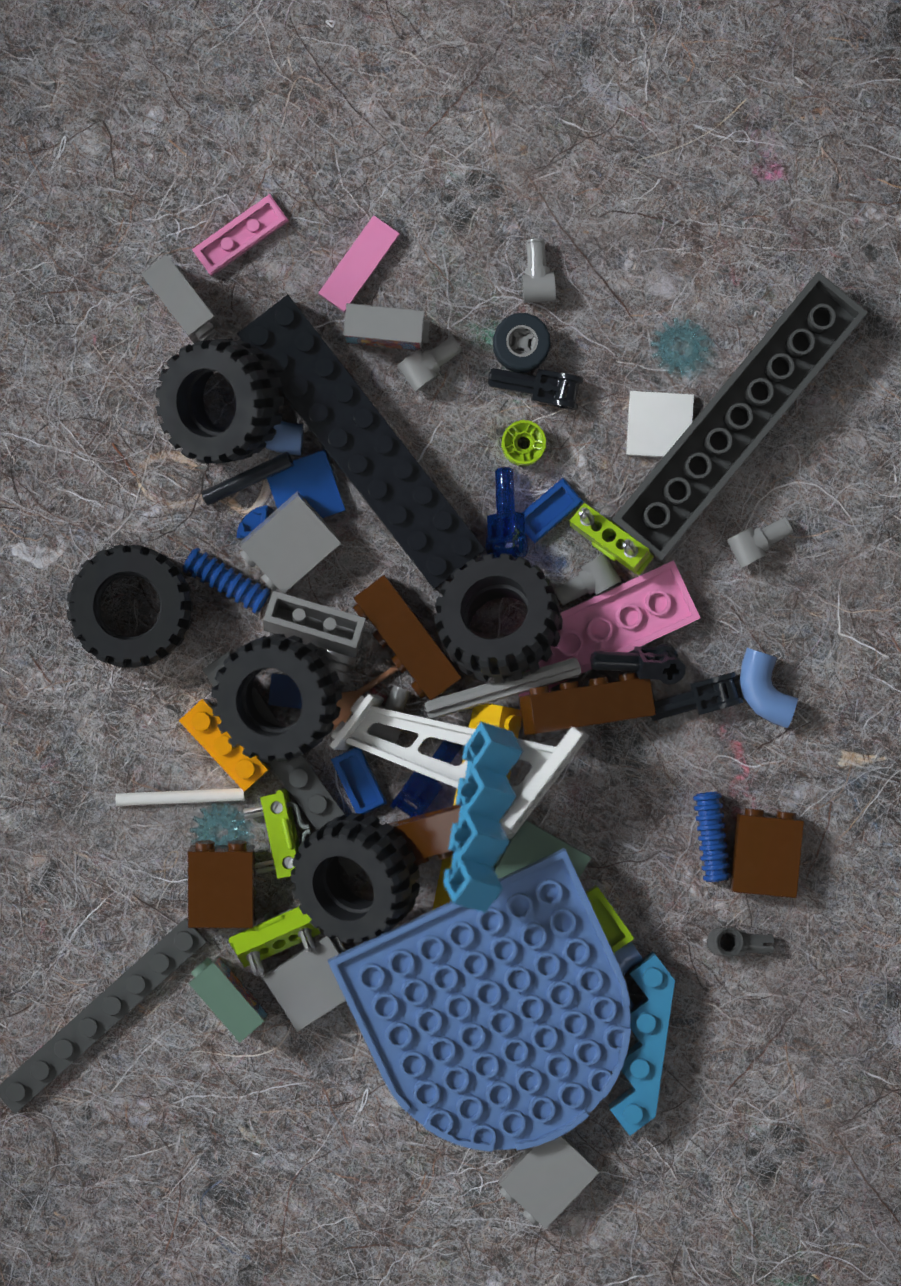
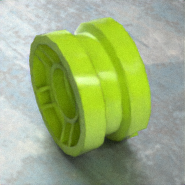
(532, 433)

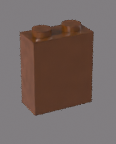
(766, 853)
(221, 885)

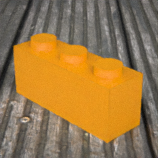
(204, 728)

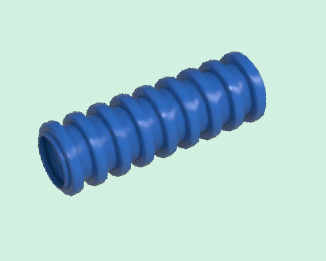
(226, 580)
(712, 836)

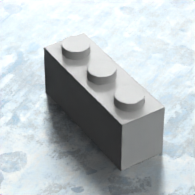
(314, 623)

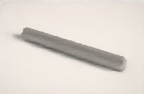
(495, 691)

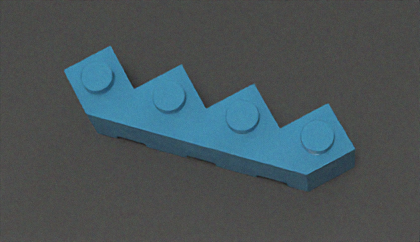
(483, 801)
(645, 1059)

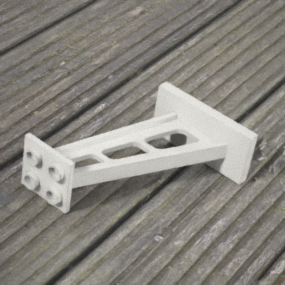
(546, 760)

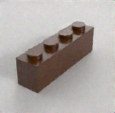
(407, 638)
(586, 705)
(428, 833)

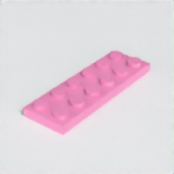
(625, 617)

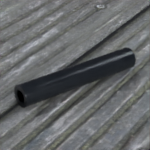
(247, 478)

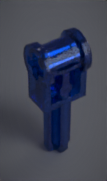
(507, 526)
(421, 788)

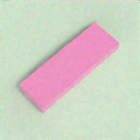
(240, 235)
(359, 263)

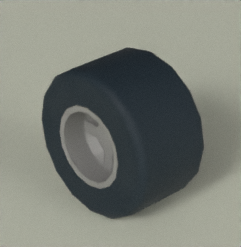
(521, 332)

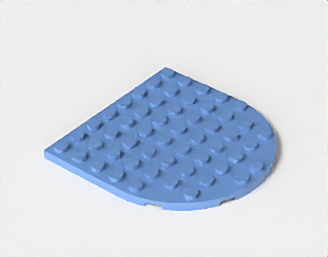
(496, 1018)

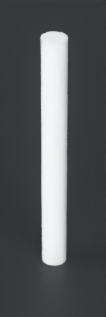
(178, 797)

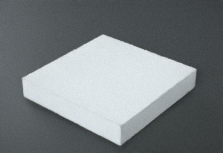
(656, 421)

